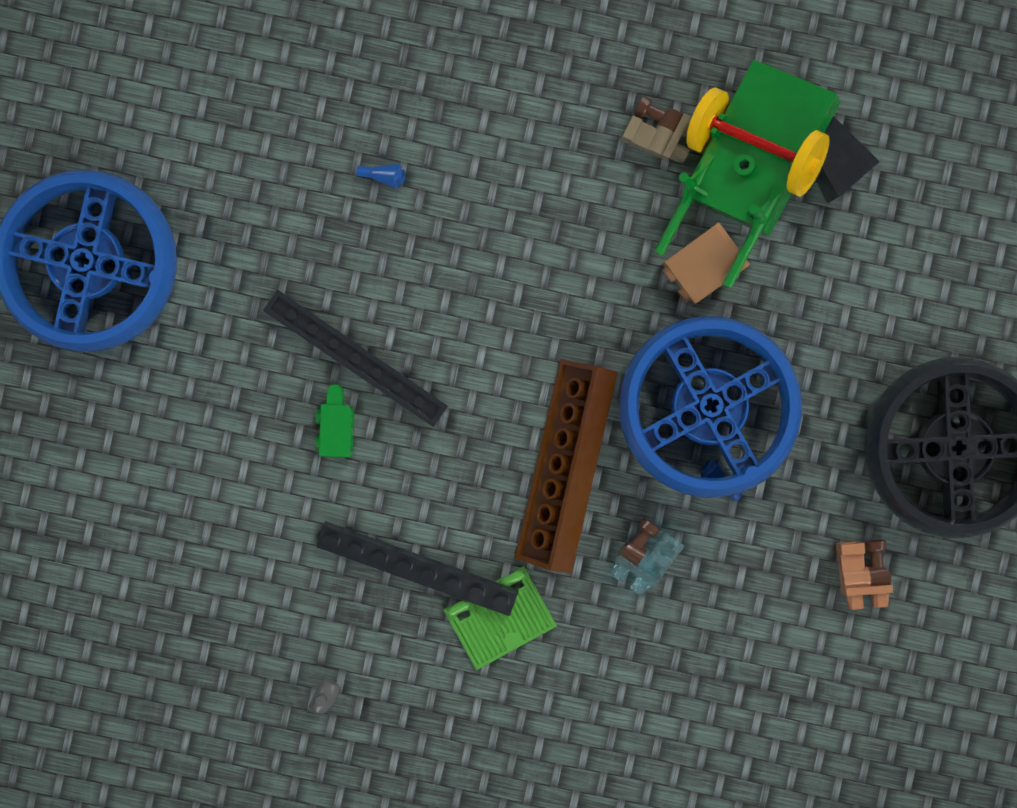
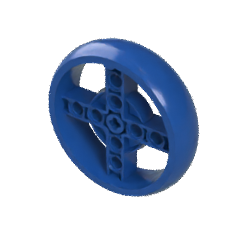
(100, 189)
(746, 470)

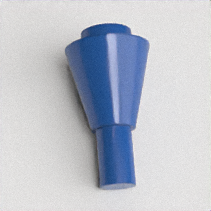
(390, 174)
(715, 470)

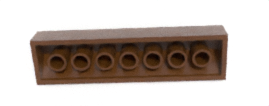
(566, 466)

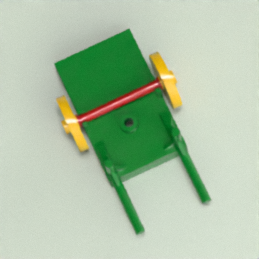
(773, 126)

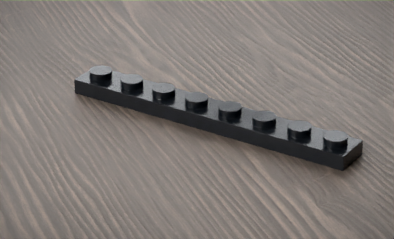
(355, 358)
(417, 568)

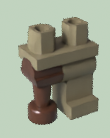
(664, 137)

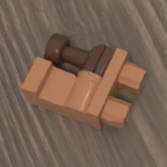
(860, 579)

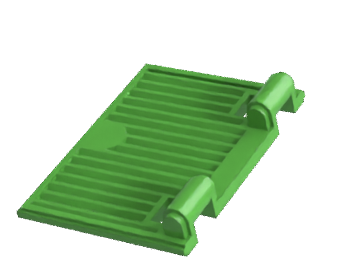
(490, 634)

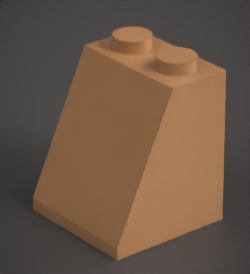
(702, 264)

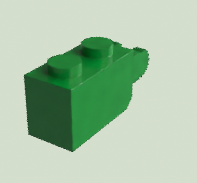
(335, 424)

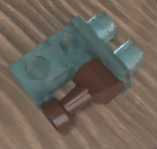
(645, 564)

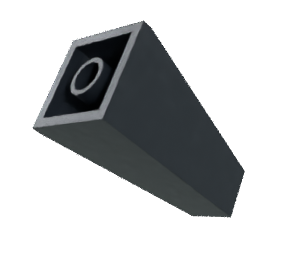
(844, 163)

